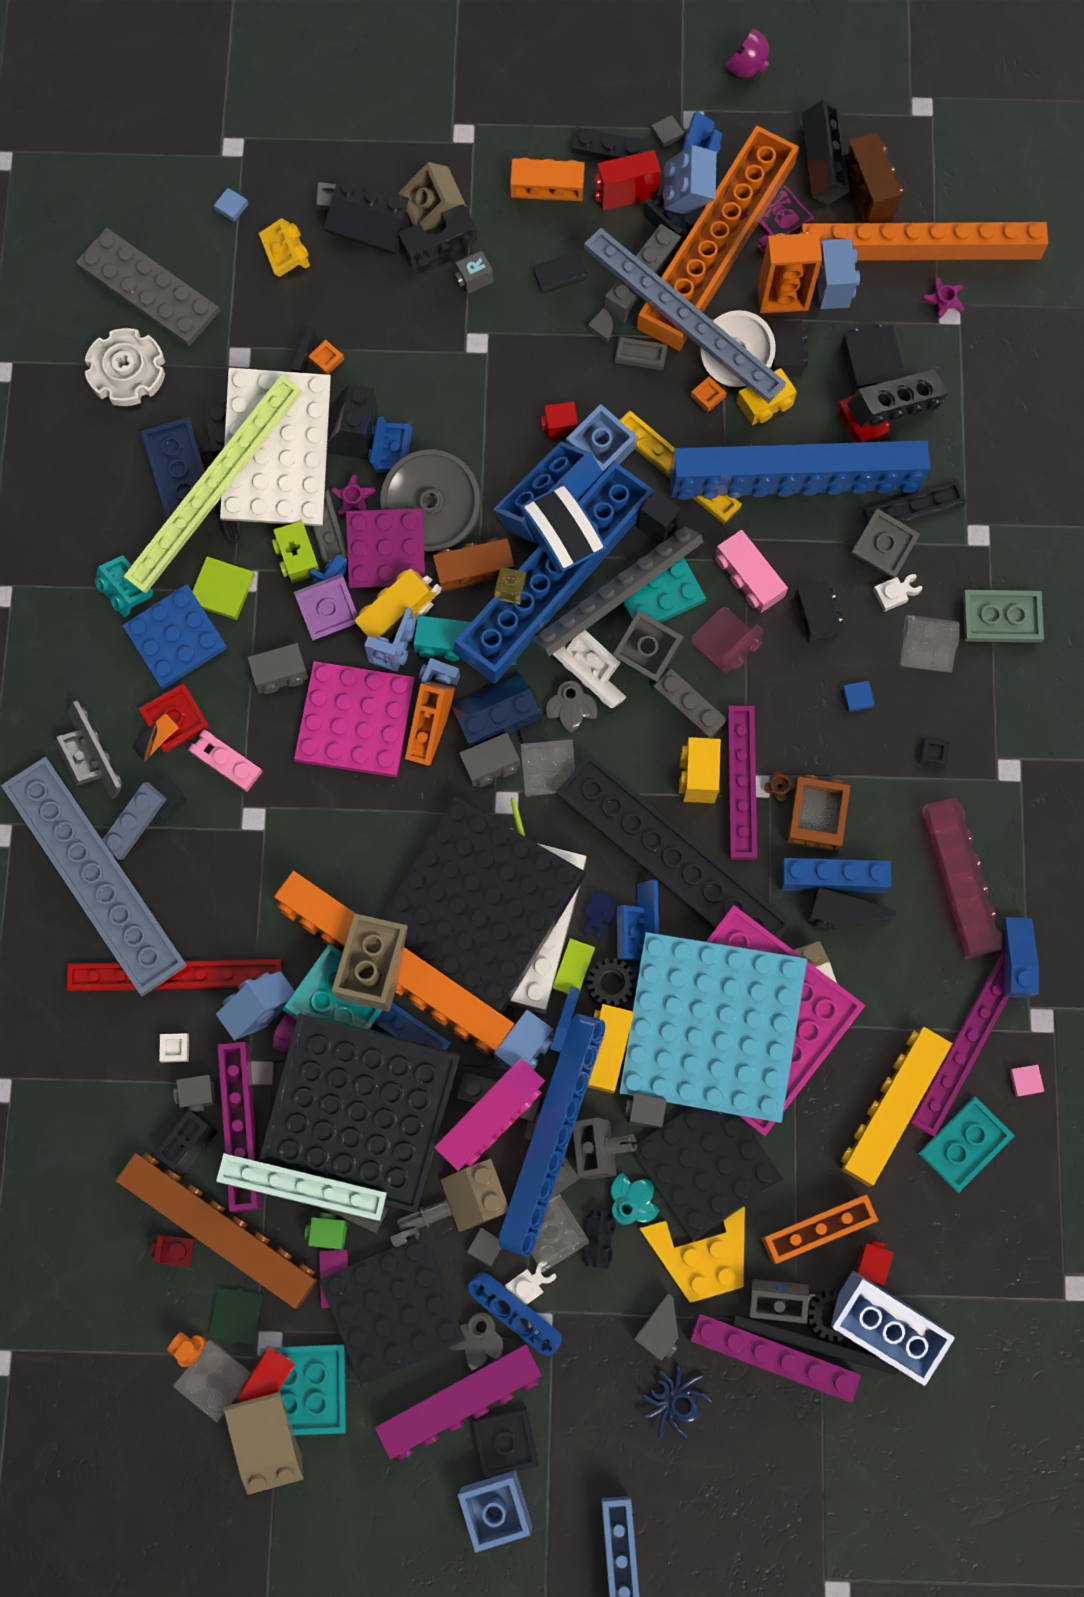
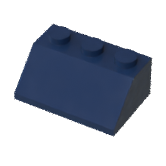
(496, 711)

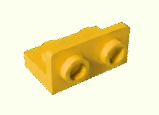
(284, 247)

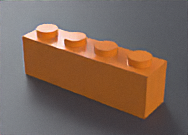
(819, 1229)

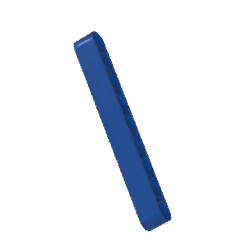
(552, 1135)

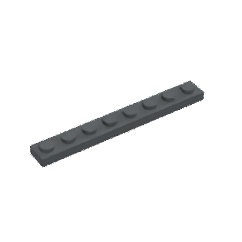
(616, 591)

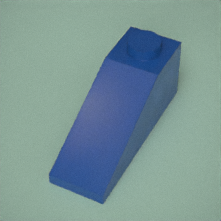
(1020, 959)

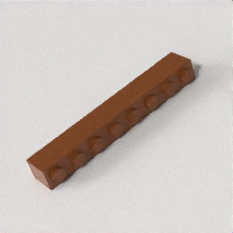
(216, 1230)

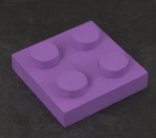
(326, 606)

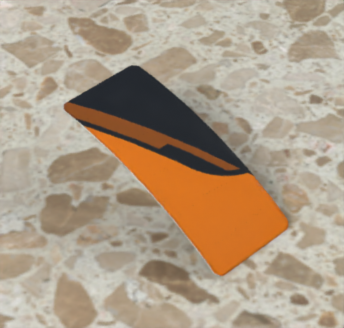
(154, 737)

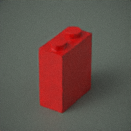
(627, 180)

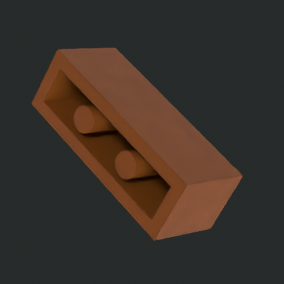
(472, 563)

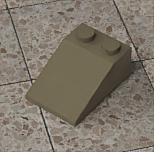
(370, 963)
(264, 1443)

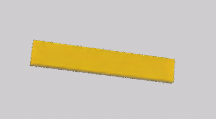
(660, 454)

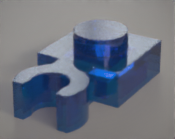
(600, 910)

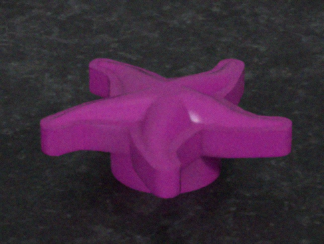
(945, 297)
(353, 496)

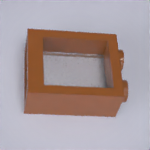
(818, 813)

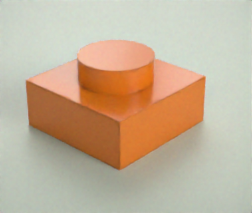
(326, 357)
(708, 394)

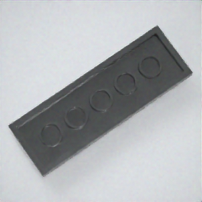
(147, 287)

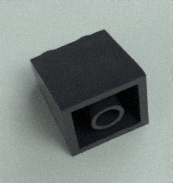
(352, 422)

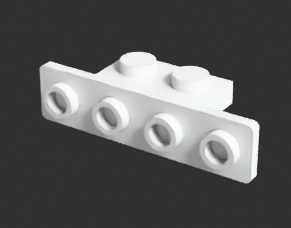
(593, 666)

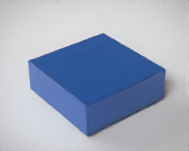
(858, 696)

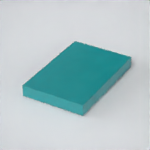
(965, 1145)

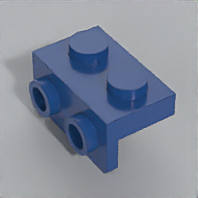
(389, 444)

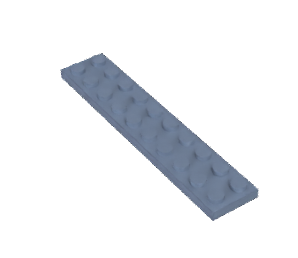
(94, 876)

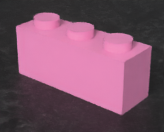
(750, 571)

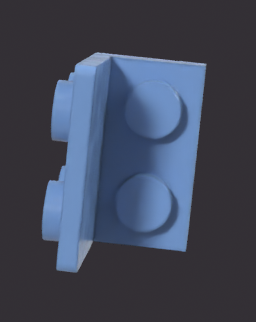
(388, 655)

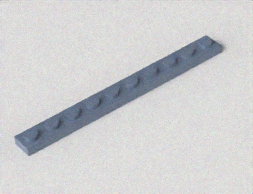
(685, 315)

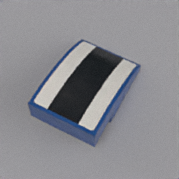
(562, 528)

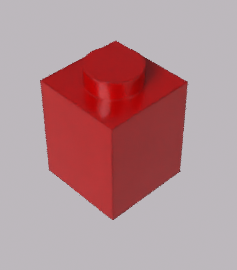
(559, 420)
(874, 1262)

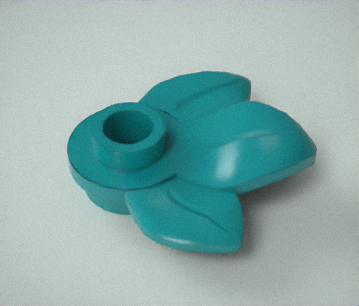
(635, 1197)

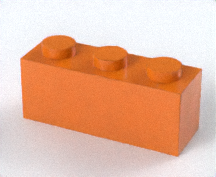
(547, 179)

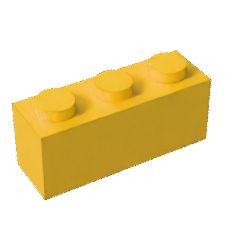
(386, 613)
(612, 1048)

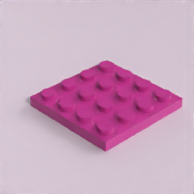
(355, 719)

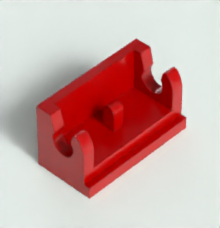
(266, 1375)

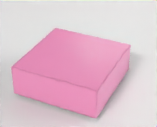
(1026, 1080)

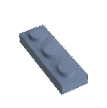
(133, 820)

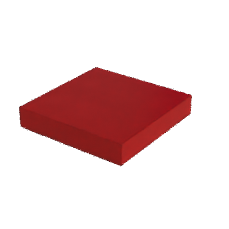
(182, 710)

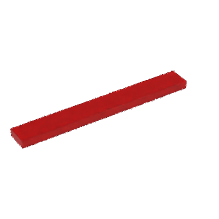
(194, 976)

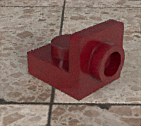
(173, 1250)

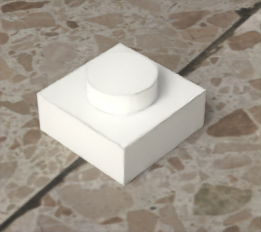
(174, 1048)

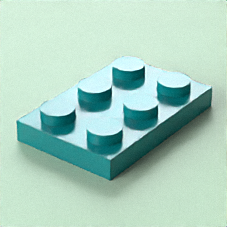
(667, 594)

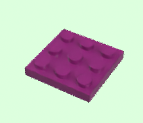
(384, 546)

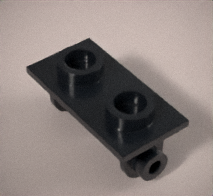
(602, 1226)

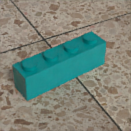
(438, 636)

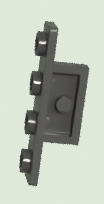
(85, 755)

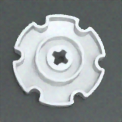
(125, 367)

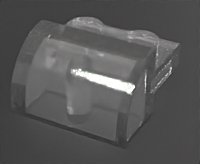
(929, 643)

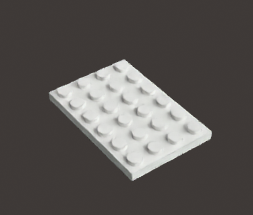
(288, 471)

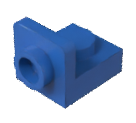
(333, 568)

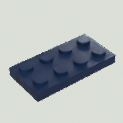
(174, 461)

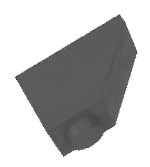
(660, 1330)

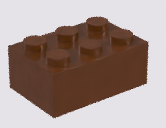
(872, 179)

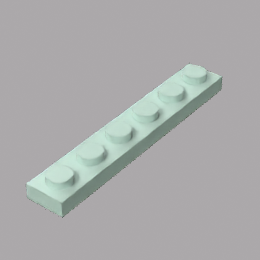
(301, 1187)

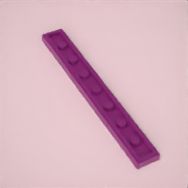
(962, 1052)

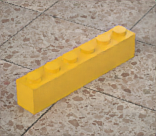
(895, 1107)

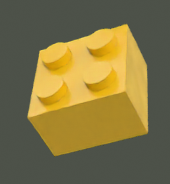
(701, 770)

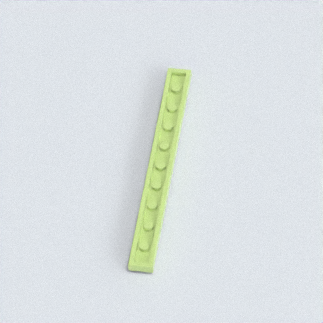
(213, 483)

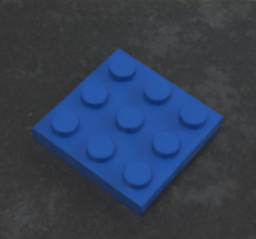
(175, 636)

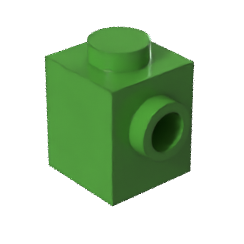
(326, 1232)

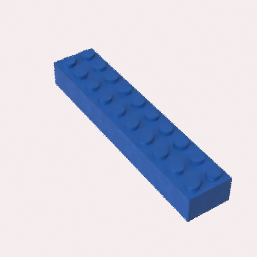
(798, 469)
(507, 628)

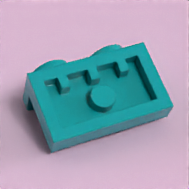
(117, 588)

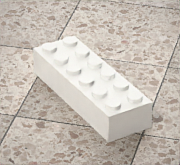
(538, 982)

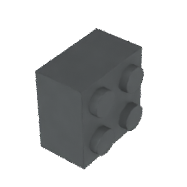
(648, 646)

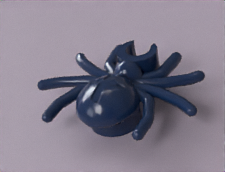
(675, 1402)

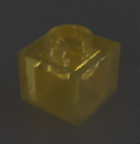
(510, 592)

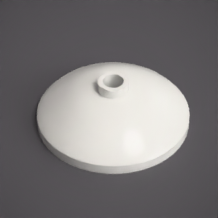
(751, 333)

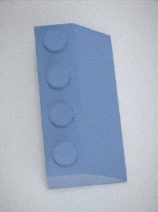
(890, 1328)

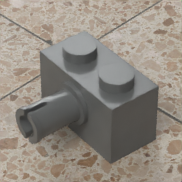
(597, 1148)

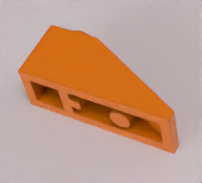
(429, 721)

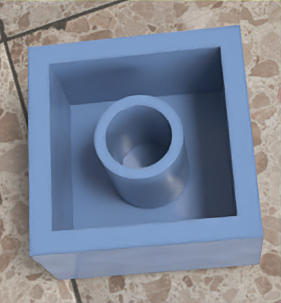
(690, 180)
(837, 274)
(603, 437)
(255, 1004)
(525, 1041)
(495, 1511)

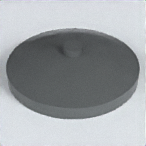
(441, 488)

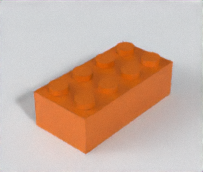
(789, 272)

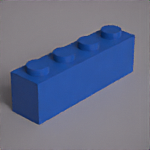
(835, 875)

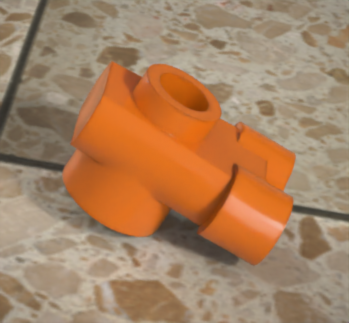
(186, 1349)

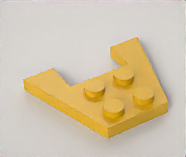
(705, 1265)

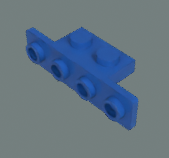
(702, 133)
(636, 921)

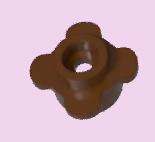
(787, 786)

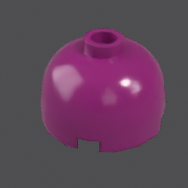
(750, 56)

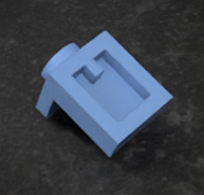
(443, 672)

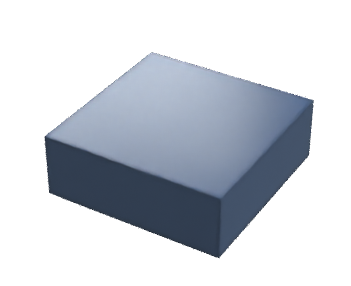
(231, 204)

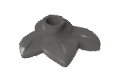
(571, 710)
(477, 1344)

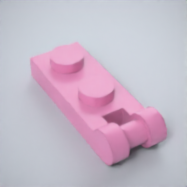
(226, 761)

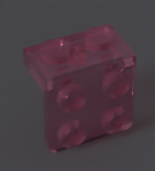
(727, 640)

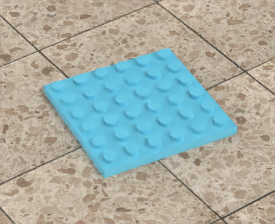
(714, 1026)

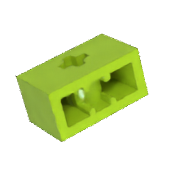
(293, 538)

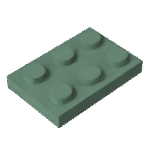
(1003, 616)

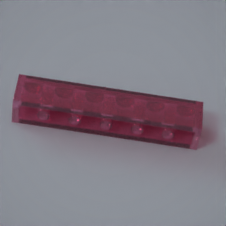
(962, 879)

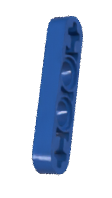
(512, 1317)

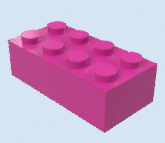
(491, 1116)

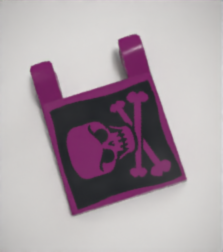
(782, 216)

